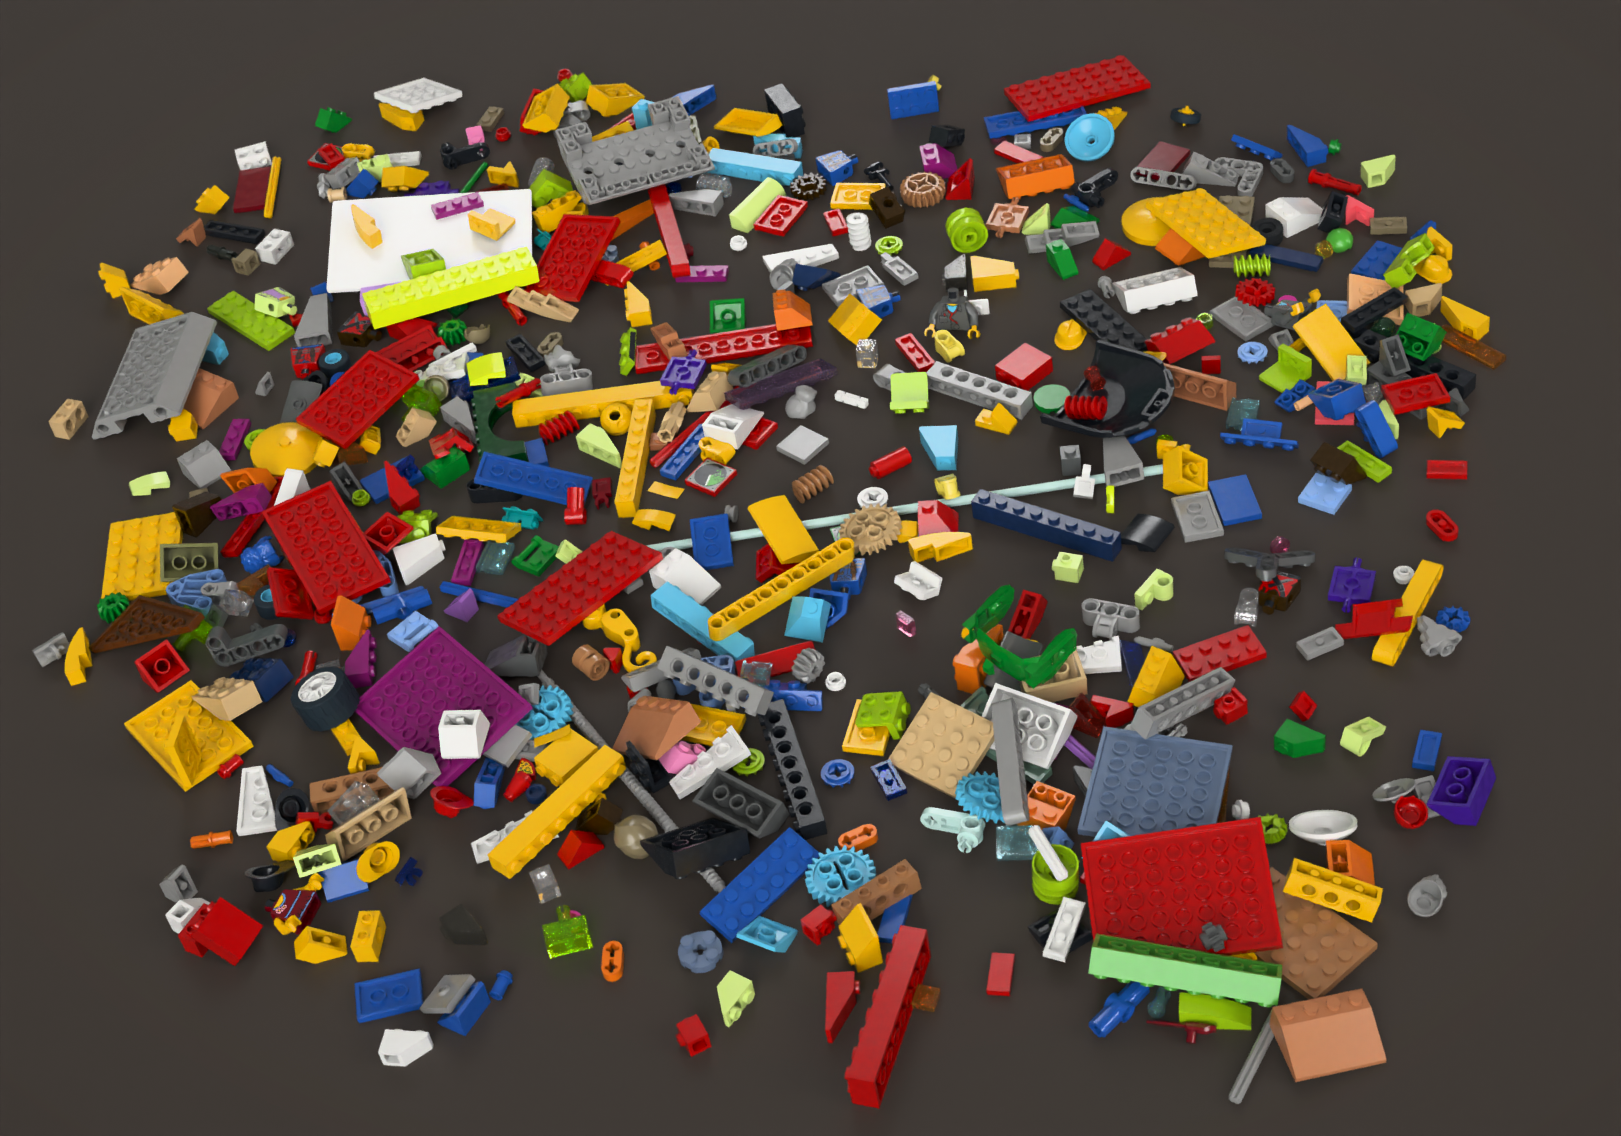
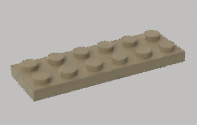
(1244, 208)

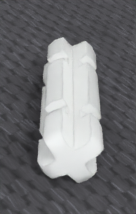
(851, 399)

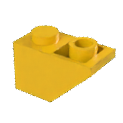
(211, 200)
(114, 279)
(183, 426)
(290, 840)

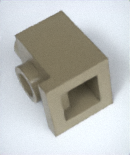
(246, 262)

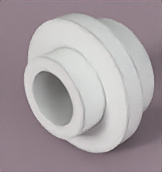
(738, 243)
(1403, 574)
(835, 681)
(1240, 810)

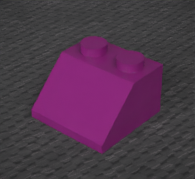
(937, 160)

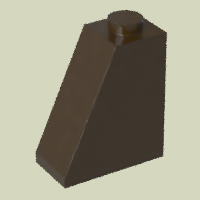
(195, 513)

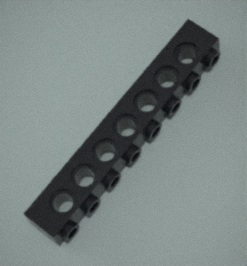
(1449, 374)
(793, 771)

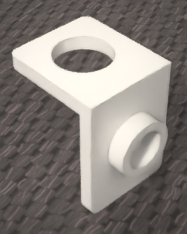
(980, 305)

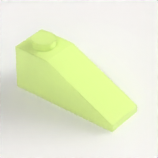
(596, 442)

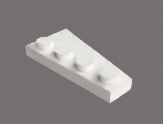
(809, 256)
(449, 370)
(1101, 656)
(723, 755)
(256, 807)
(488, 842)

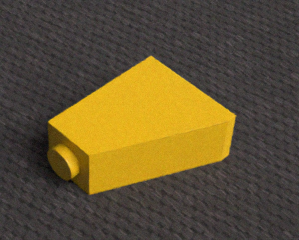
(993, 274)

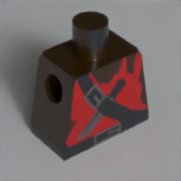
(358, 331)
(1279, 592)

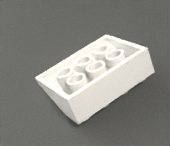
(1155, 289)
(1041, 724)

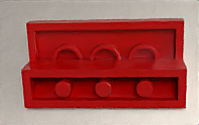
(414, 349)

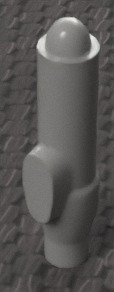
(1156, 642)

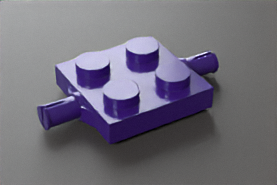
(436, 188)
(683, 372)
(1351, 585)

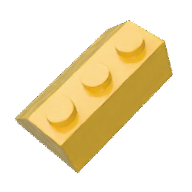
(547, 109)
(1157, 677)

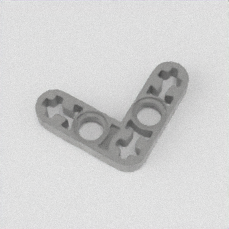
(1249, 171)

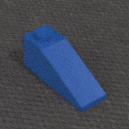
(697, 98)
(1307, 146)
(488, 784)

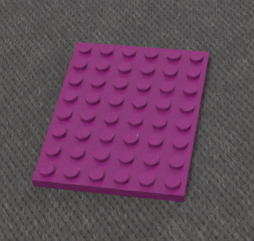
(434, 679)

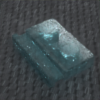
(1241, 409)
(495, 558)
(757, 672)

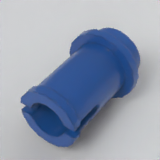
(504, 978)

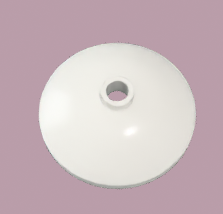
(1323, 825)

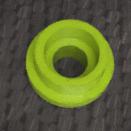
(360, 498)

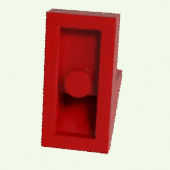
(1115, 711)

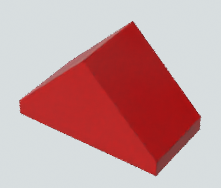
(1109, 254)
(579, 847)

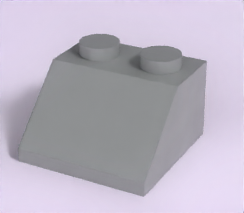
(203, 465)

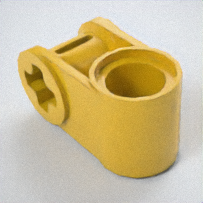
(356, 150)
(716, 450)

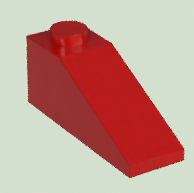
(1028, 614)
(840, 1001)

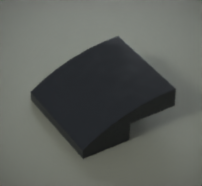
(1146, 532)
(1042, 929)

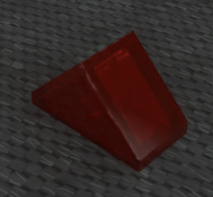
(1089, 718)

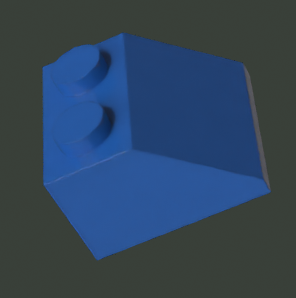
(1338, 398)

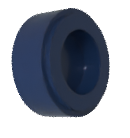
(536, 793)

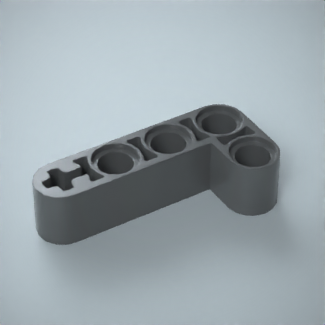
(272, 638)

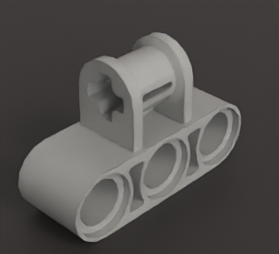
(566, 381)
(1109, 617)

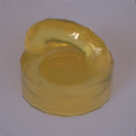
(1324, 249)

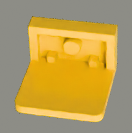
(491, 223)

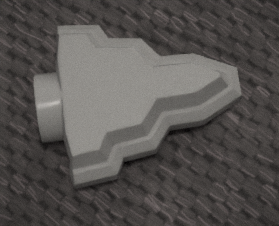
(1436, 637)

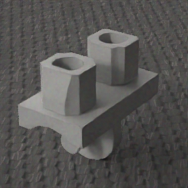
(52, 649)

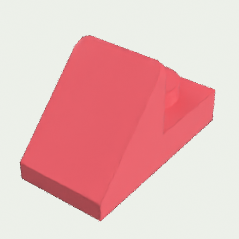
(1358, 211)

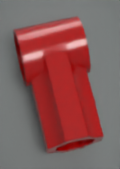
(575, 512)

